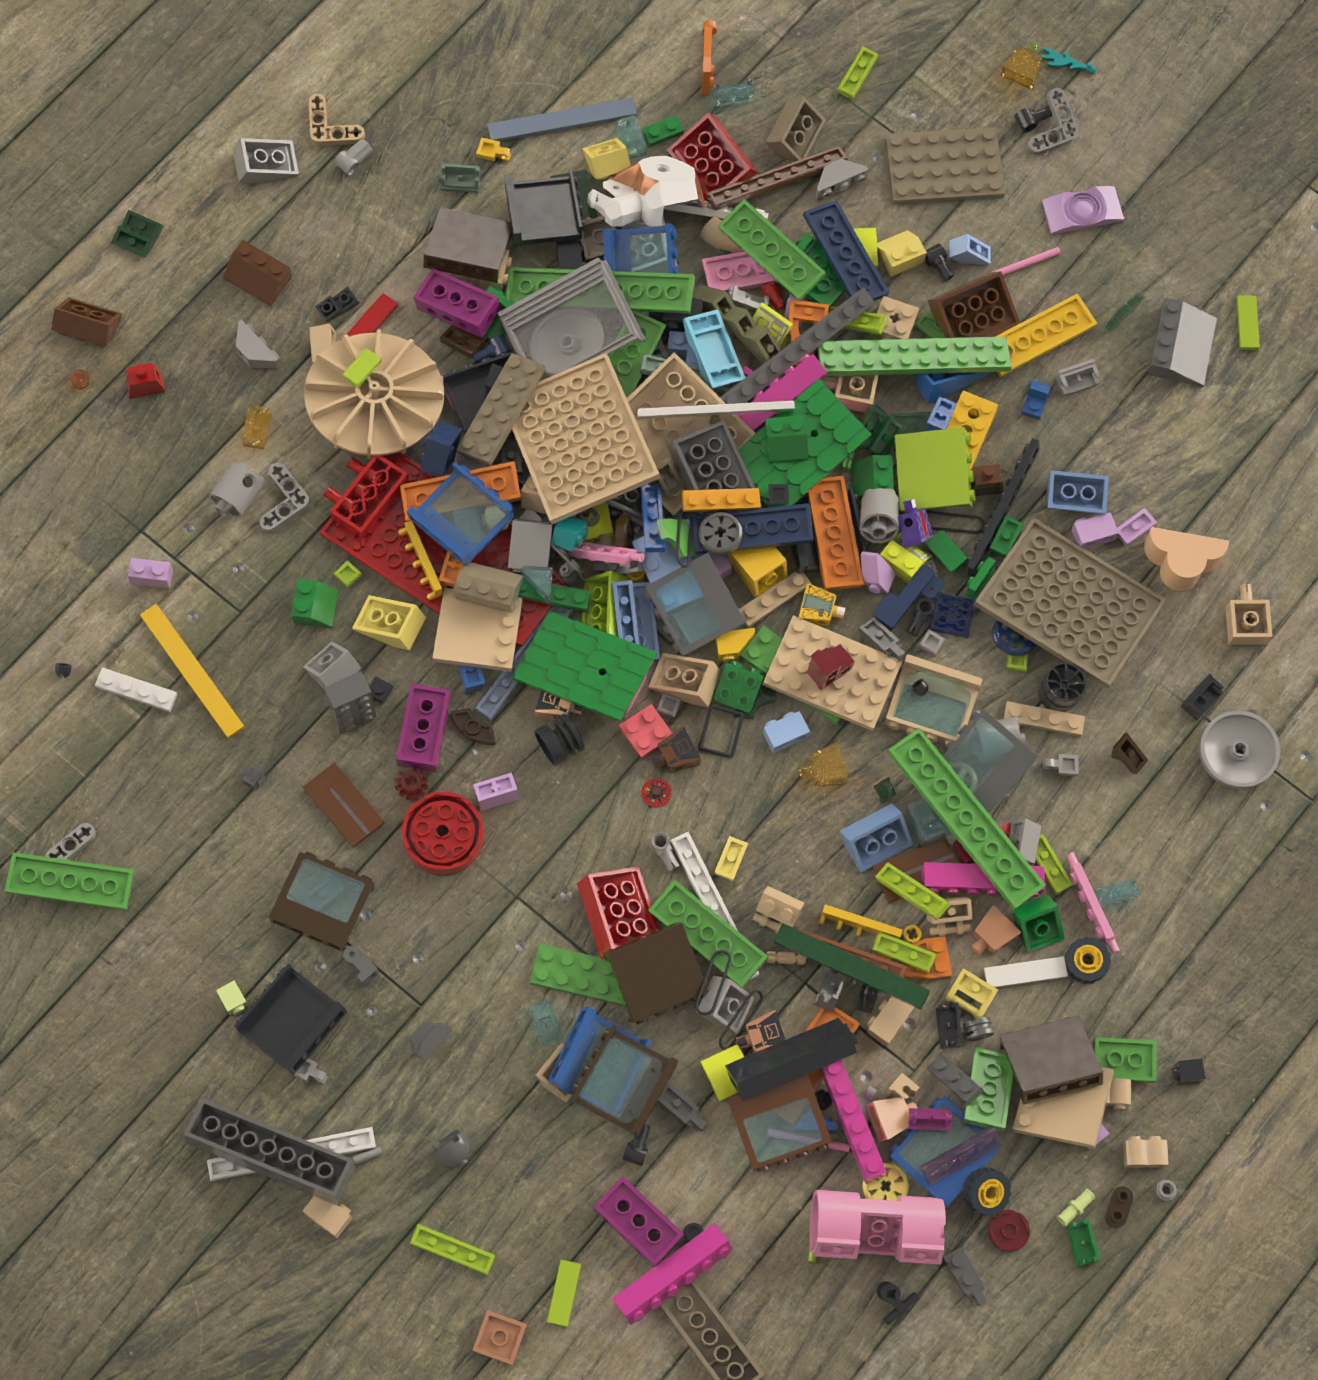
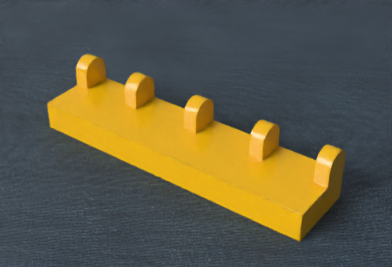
(423, 561)
(857, 921)

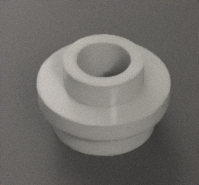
(1172, 1190)

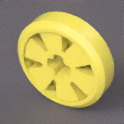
(898, 1185)

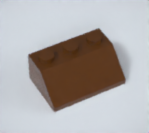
(257, 273)
(85, 321)

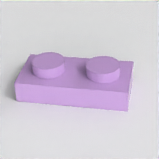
(1136, 527)

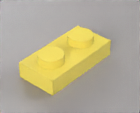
(731, 858)

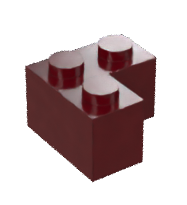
(829, 665)

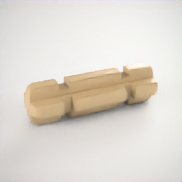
(785, 958)

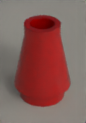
(775, 297)

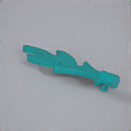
(1060, 61)

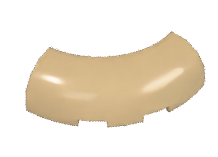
(717, 238)

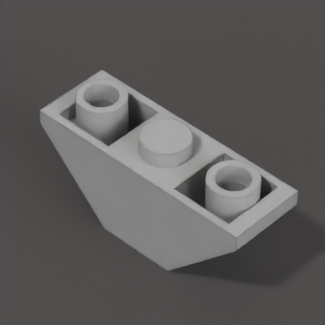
(839, 177)
(254, 348)

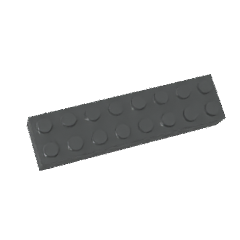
(269, 1151)

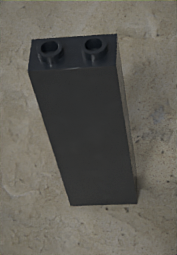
(791, 1058)

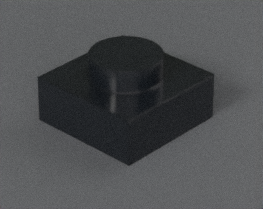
(778, 494)
(380, 689)

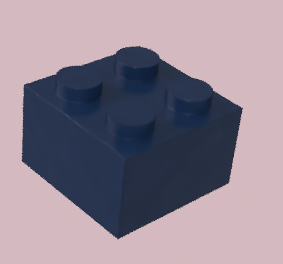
(440, 449)

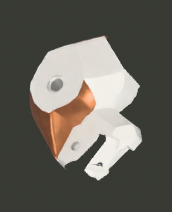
(645, 190)

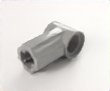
(350, 160)

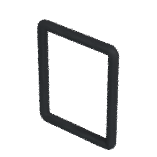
(736, 735)

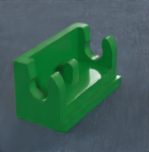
(947, 552)
(1083, 1243)

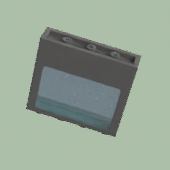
(694, 605)
(988, 758)

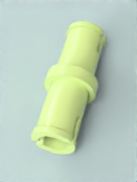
(1076, 1207)

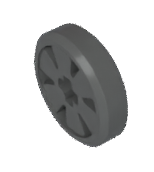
(720, 522)

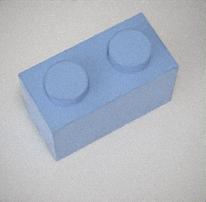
(785, 731)

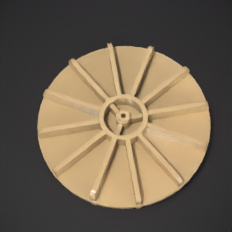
(388, 410)

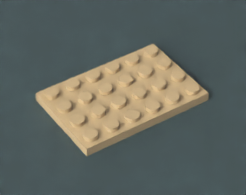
(854, 696)

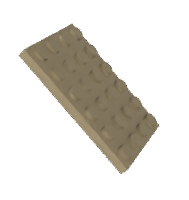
(944, 165)

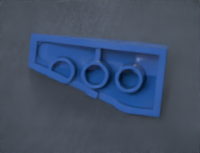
(944, 384)

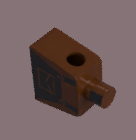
(987, 480)
(676, 752)

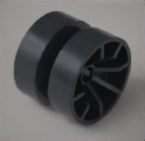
(1062, 687)

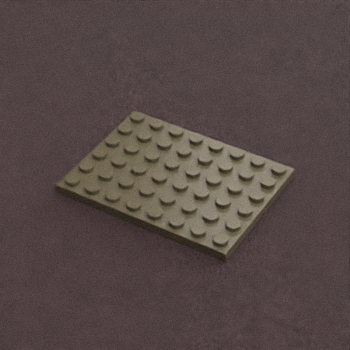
(1070, 602)

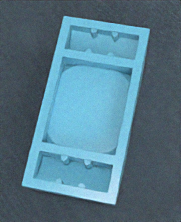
(713, 349)

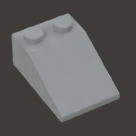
(264, 160)

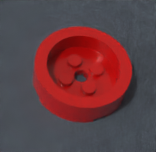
(448, 853)

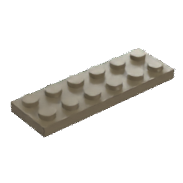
(501, 409)

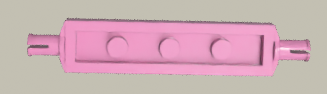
(605, 553)
(1094, 909)

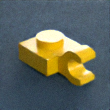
(491, 149)

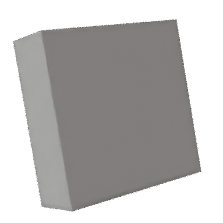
(931, 643)
(669, 705)

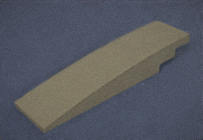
(710, 1336)

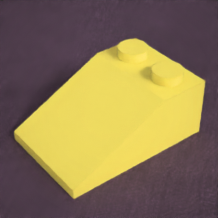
(390, 622)

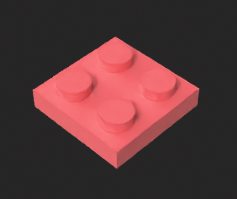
(645, 731)

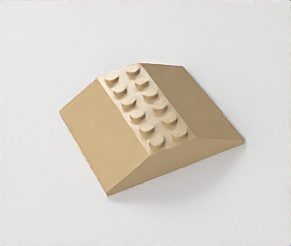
(675, 386)

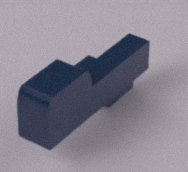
(894, 608)

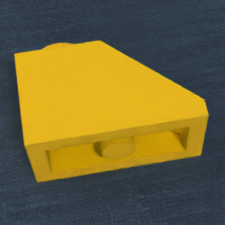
(733, 643)

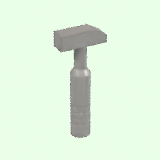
(367, 1155)

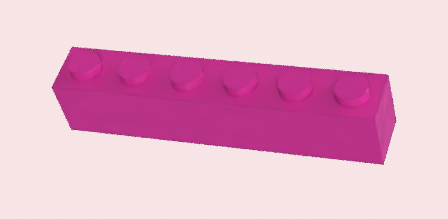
(786, 389)
(963, 878)
(853, 1121)
(672, 1274)

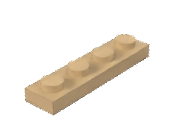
(774, 598)
(1045, 719)

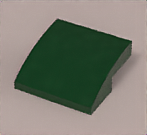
(137, 234)
(882, 429)

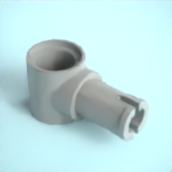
(665, 851)

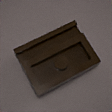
(462, 341)

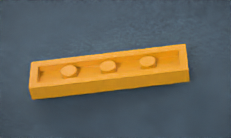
(720, 499)

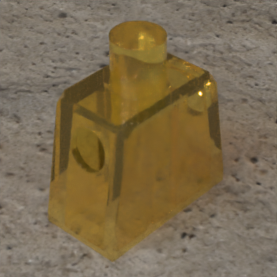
(1023, 66)
(826, 767)

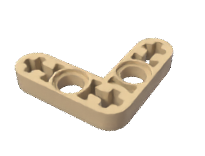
(328, 131)

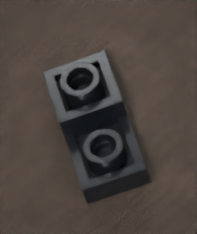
(339, 304)

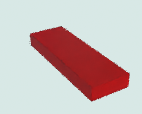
(374, 316)

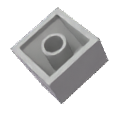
(331, 665)
(728, 1004)

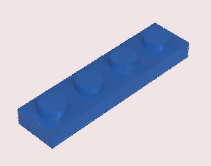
(651, 513)

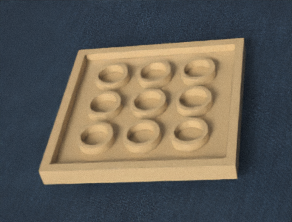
(476, 634)
(1067, 1117)

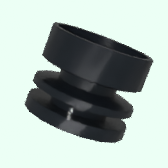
(563, 737)

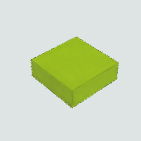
(347, 574)

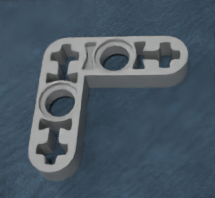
(1060, 130)
(290, 502)
(71, 837)

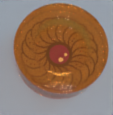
(79, 379)

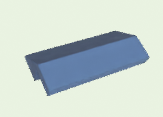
(635, 615)

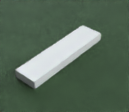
(1026, 972)

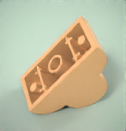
(1183, 556)

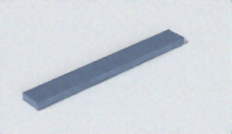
(561, 120)
(504, 685)

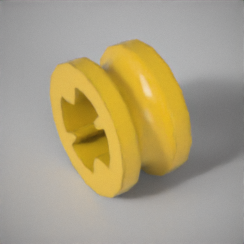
(917, 933)

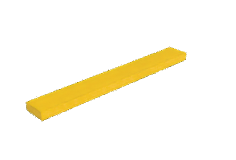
(192, 671)

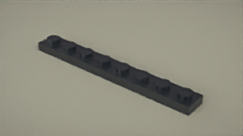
(1006, 500)

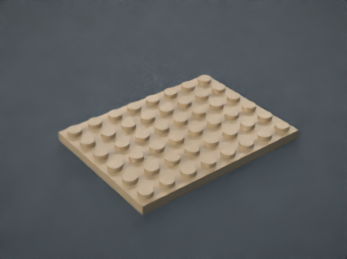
(582, 440)

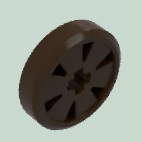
(624, 532)

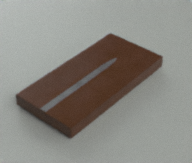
(343, 805)
(911, 862)

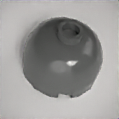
(452, 1150)

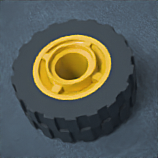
(1093, 949)
(976, 1188)

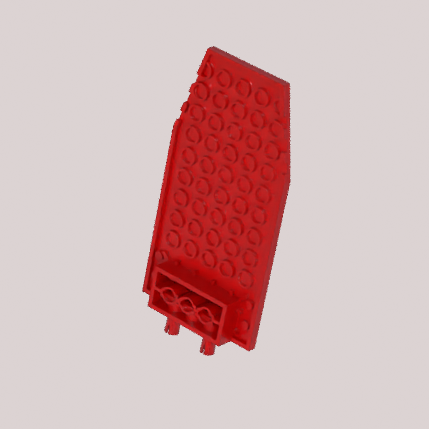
(368, 524)

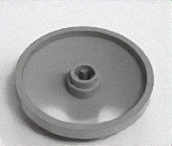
(1242, 733)

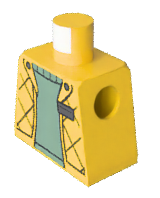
(819, 606)

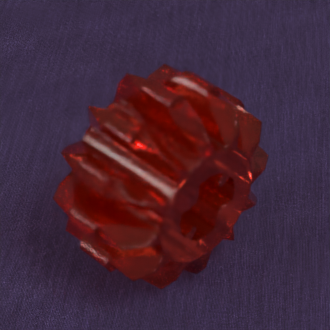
(406, 778)

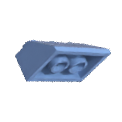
(1077, 492)
(876, 837)

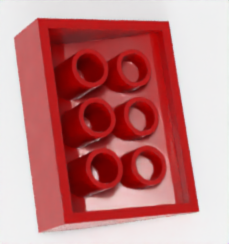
(712, 155)
(617, 907)

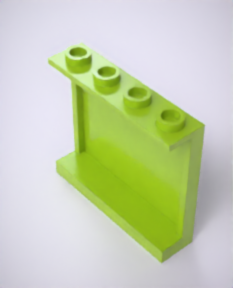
(935, 468)

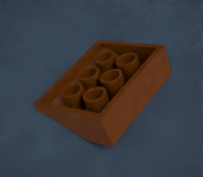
(975, 308)

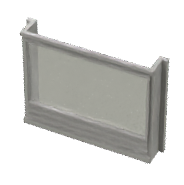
(572, 320)

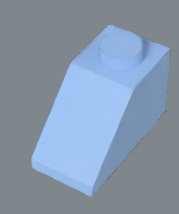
(969, 251)

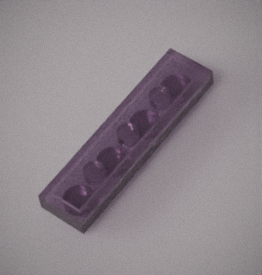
(961, 1155)

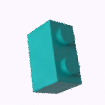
(570, 533)

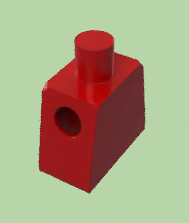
(144, 380)

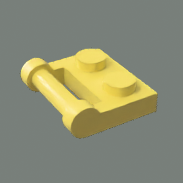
(976, 989)

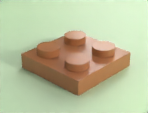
(499, 1337)

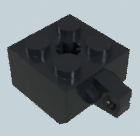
(674, 321)

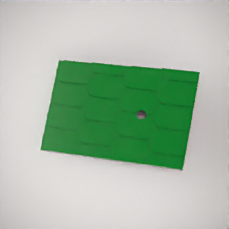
(831, 438)
(585, 666)

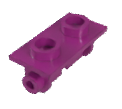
(929, 1119)

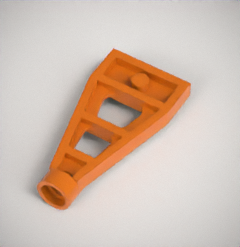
(709, 30)
(805, 312)
(941, 965)

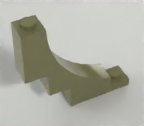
(739, 322)

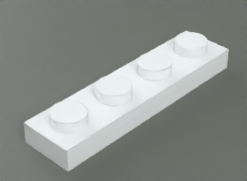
(136, 689)

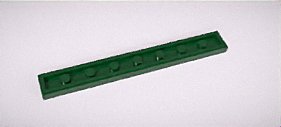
(852, 966)

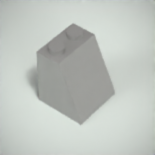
(530, 544)

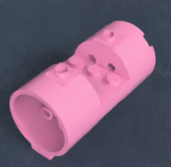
(902, 1228)

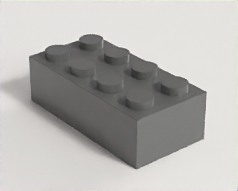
(350, 702)

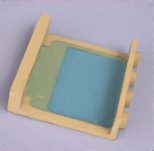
(942, 708)

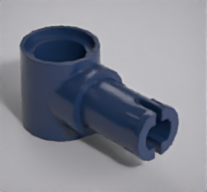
(494, 348)

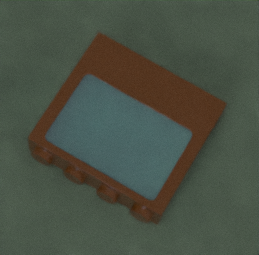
(780, 1123)

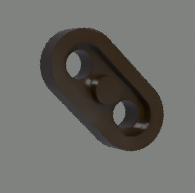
(1119, 1206)

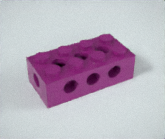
(457, 303)
(415, 717)
(641, 1208)

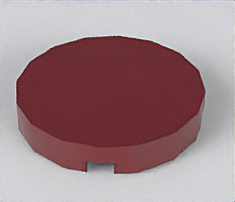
(1009, 1230)

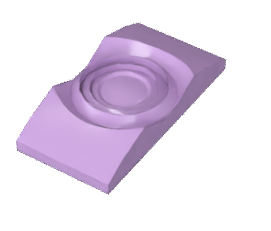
(1082, 209)

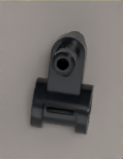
(894, 1299)

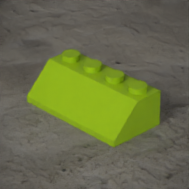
(601, 607)

